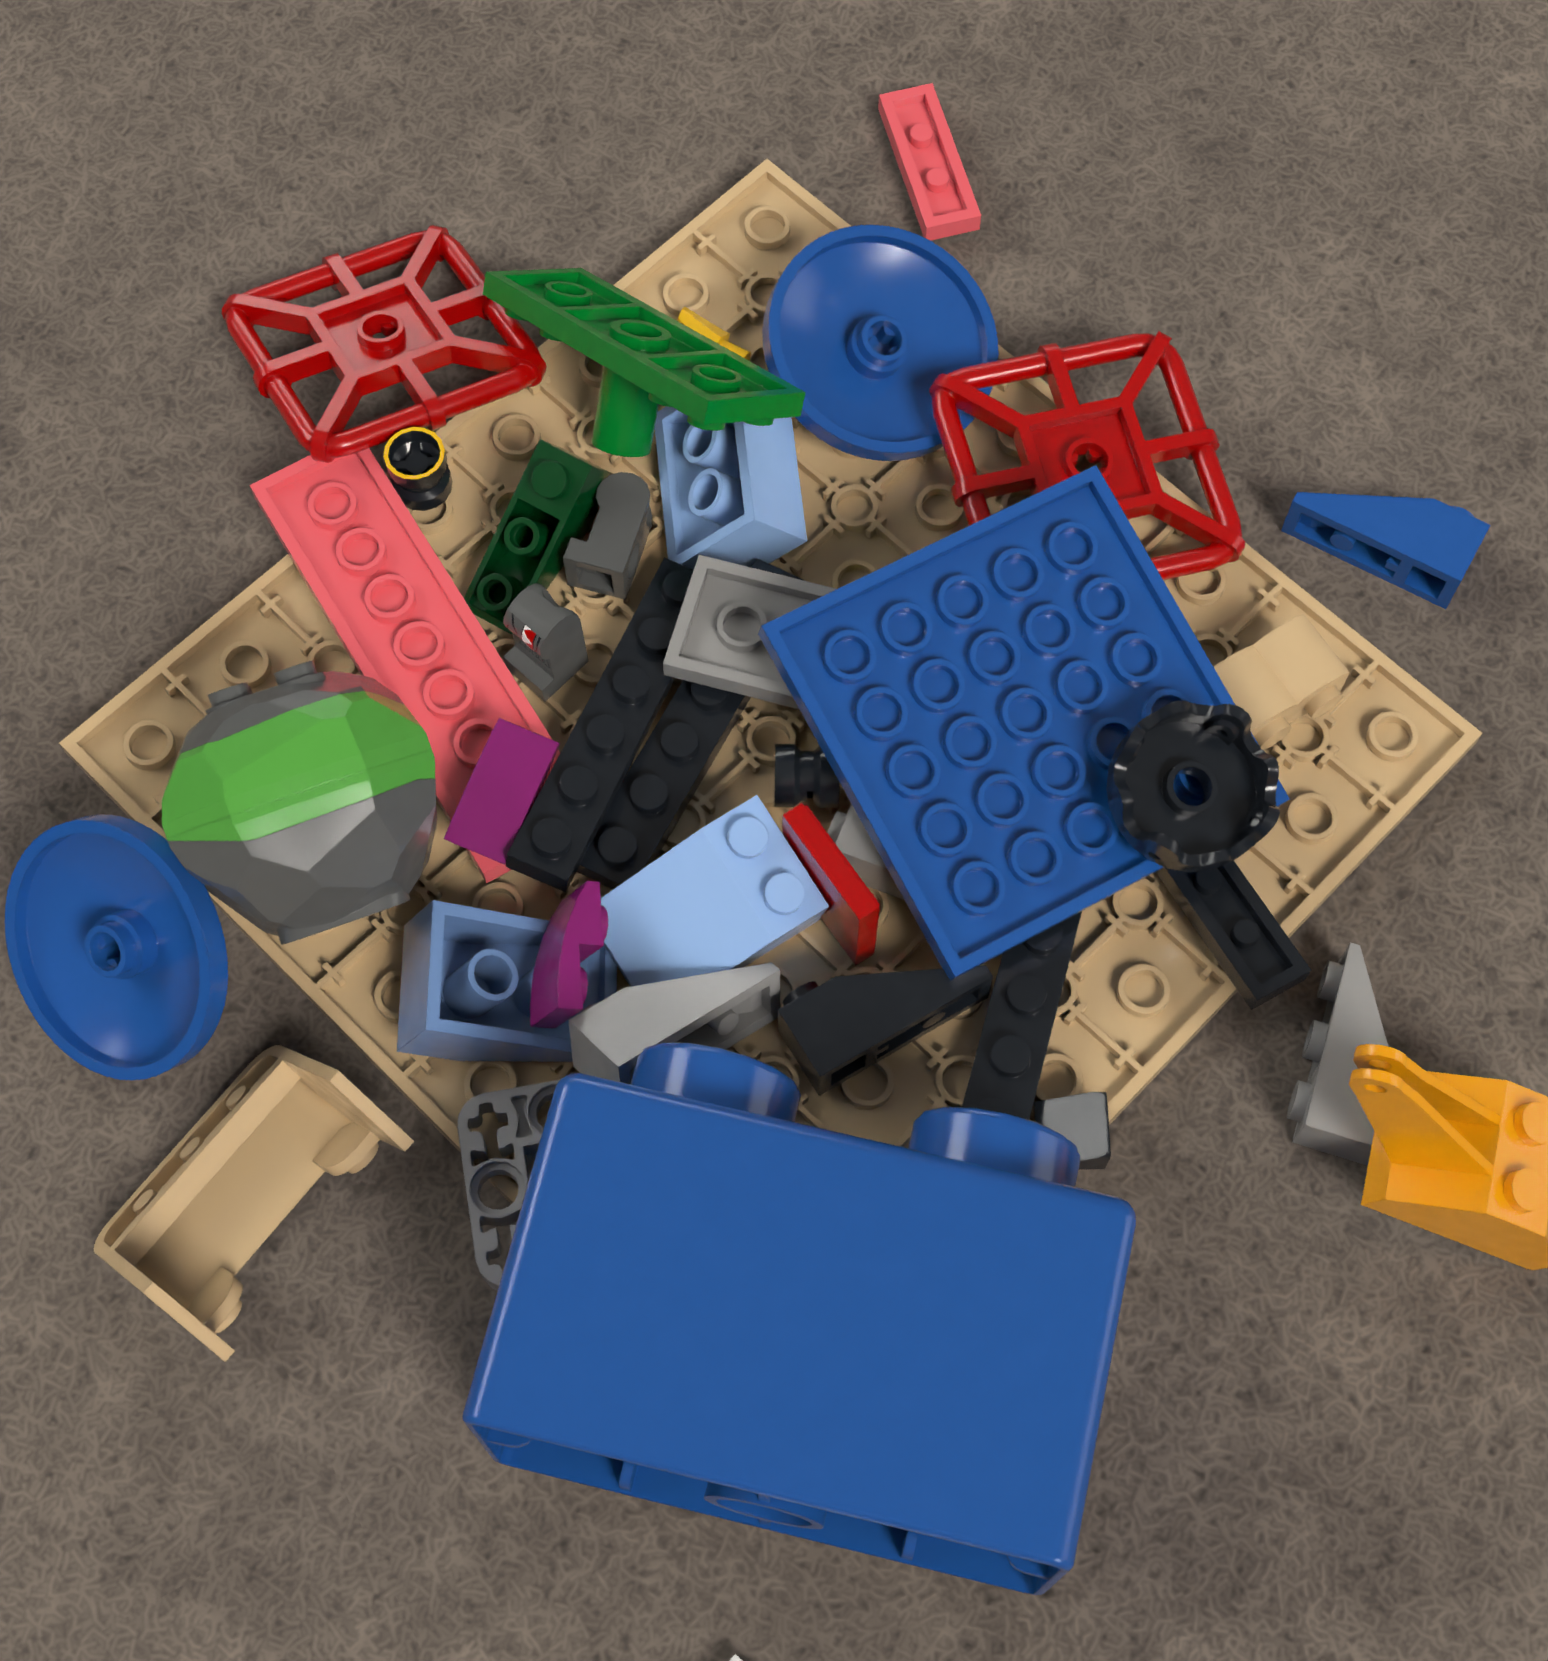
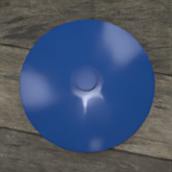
(867, 330)
(115, 947)

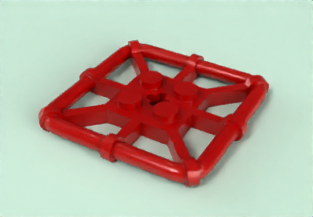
(413, 344)
(1103, 432)

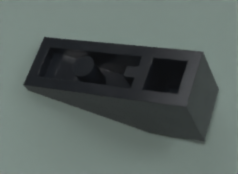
(866, 1017)

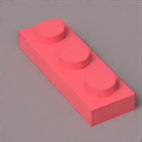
(929, 162)

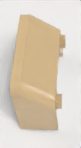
(236, 1182)

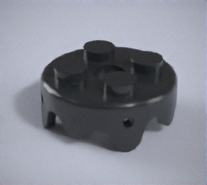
(1226, 760)

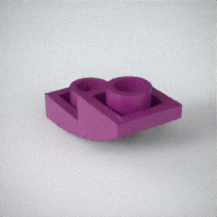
(501, 790)
(571, 936)

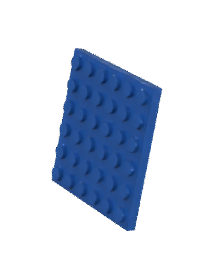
(982, 709)

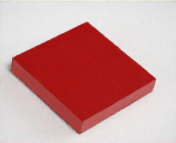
(852, 906)

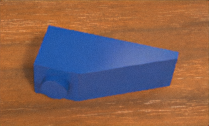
(1399, 539)

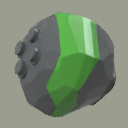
(304, 801)

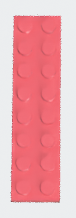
(397, 611)

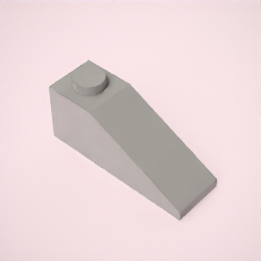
(696, 1009)

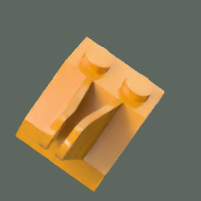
(1456, 1154)

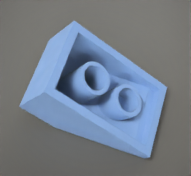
(711, 901)

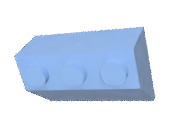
(728, 490)

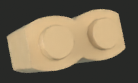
(1283, 679)

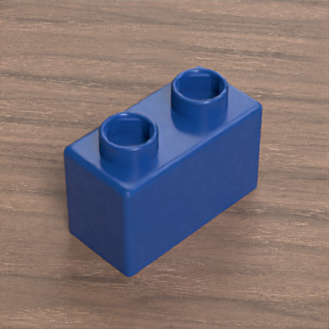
(809, 1318)

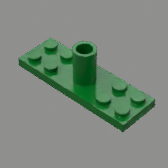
(643, 358)

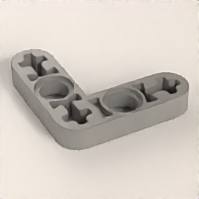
(521, 1136)

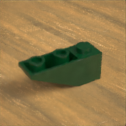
(529, 545)

